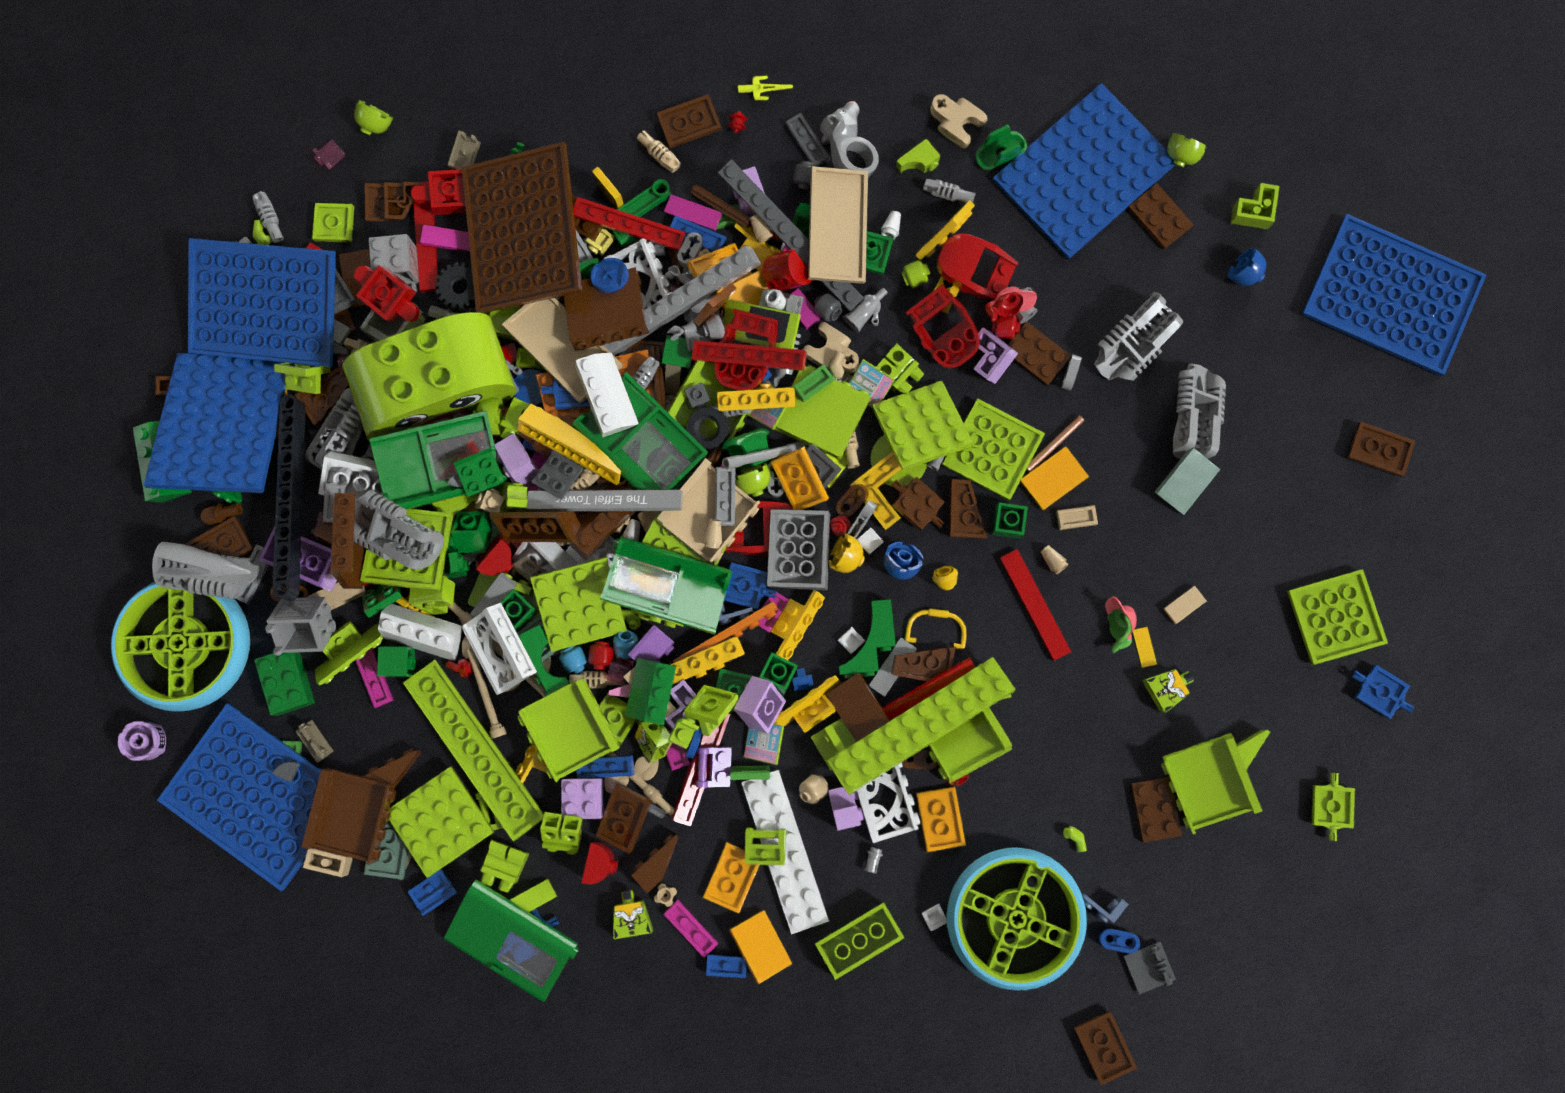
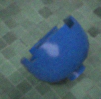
(1249, 269)
(902, 560)

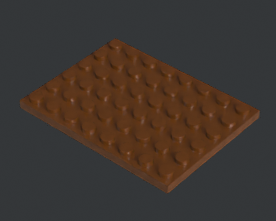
(521, 228)

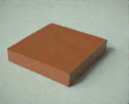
(715, 304)

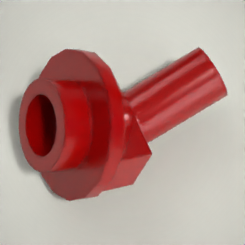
(463, 667)

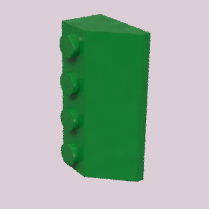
(144, 440)

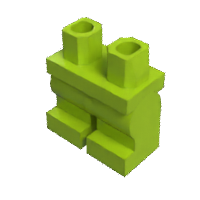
(900, 366)
(511, 419)
(561, 837)
(503, 867)

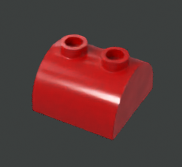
(785, 271)
(497, 557)
(599, 863)

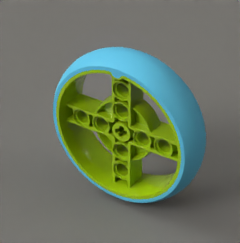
(179, 698)
(996, 971)

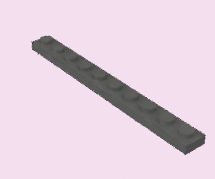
(782, 227)

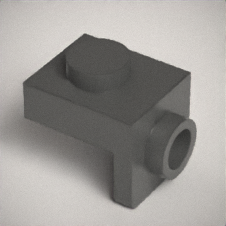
(697, 396)

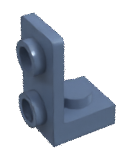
(725, 619)
(1115, 908)

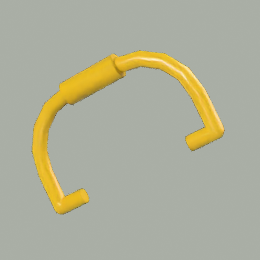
(936, 613)

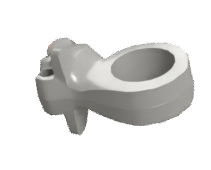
(841, 132)

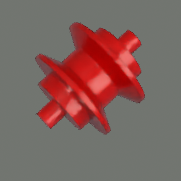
(737, 122)
(840, 525)

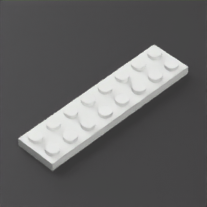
(794, 879)

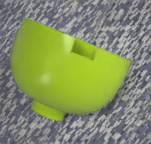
(371, 118)
(1184, 150)
(494, 410)
(753, 479)

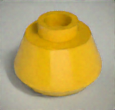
(945, 577)

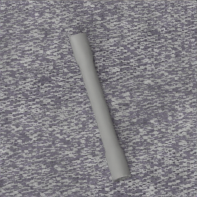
(739, 460)

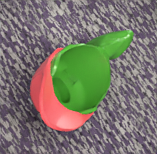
(1121, 622)

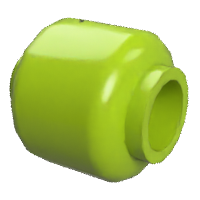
(915, 274)

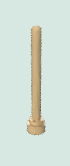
(496, 729)

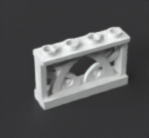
(655, 272)
(514, 654)
(876, 823)

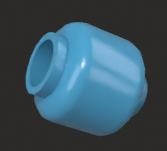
(624, 643)
(573, 659)

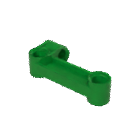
(641, 205)

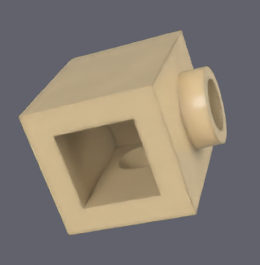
(488, 501)

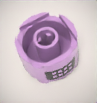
(153, 741)

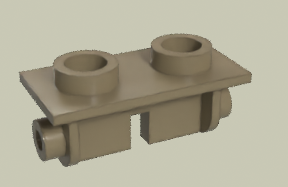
(314, 740)

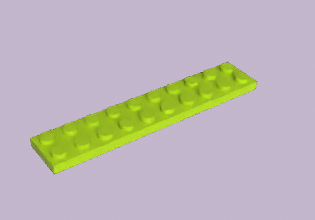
(920, 726)
(474, 750)

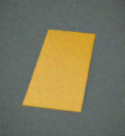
(1144, 647)

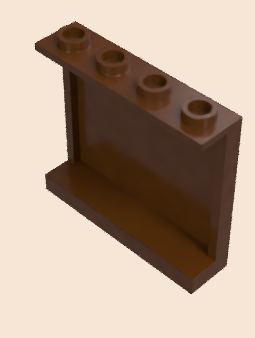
(605, 317)
(346, 556)
(349, 815)

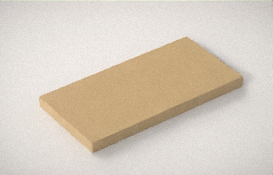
(838, 225)
(545, 335)

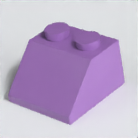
(653, 646)

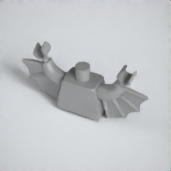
(691, 330)

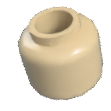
(813, 789)

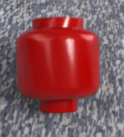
(1006, 327)
(600, 655)

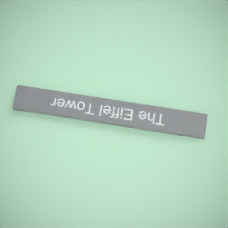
(607, 500)

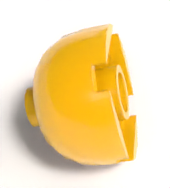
(847, 554)

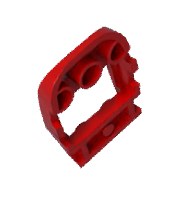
(960, 257)
(955, 345)
(742, 376)
(738, 544)

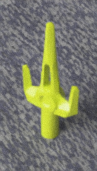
(757, 88)

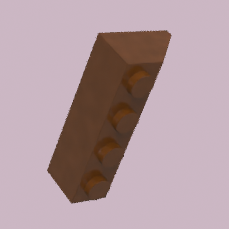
(536, 526)
(597, 527)

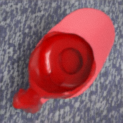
(1010, 302)

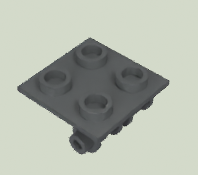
(557, 475)
(1150, 968)

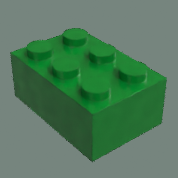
(284, 682)

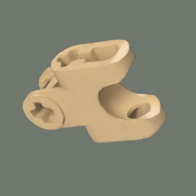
(954, 116)
(835, 341)

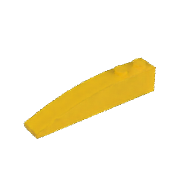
(567, 441)

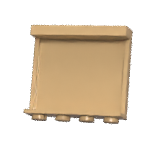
(699, 507)

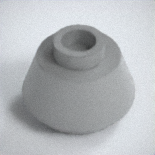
(714, 327)

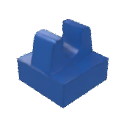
(803, 681)

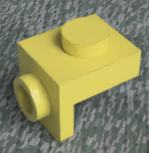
(601, 244)

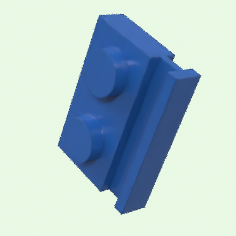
(432, 892)

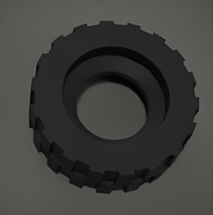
(722, 427)

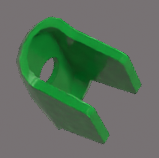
(1011, 141)
(747, 443)

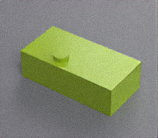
(859, 941)

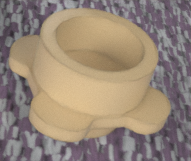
(659, 898)

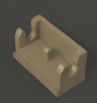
(464, 151)
(526, 568)

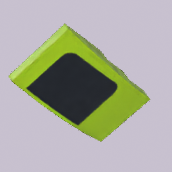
(787, 324)

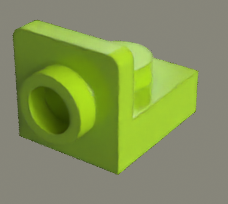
(525, 360)
(683, 732)

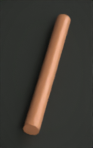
(1054, 443)

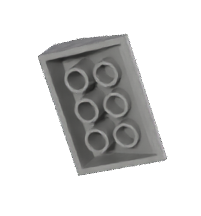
(799, 549)

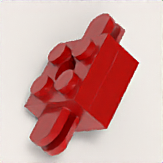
(439, 192)
(386, 294)

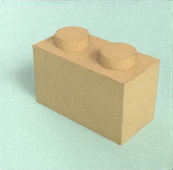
(327, 862)

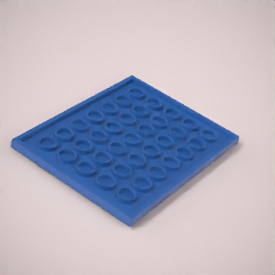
(1084, 171)
(1394, 295)
(261, 302)
(217, 425)
(238, 802)

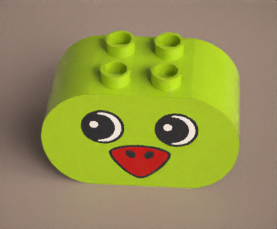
(428, 374)

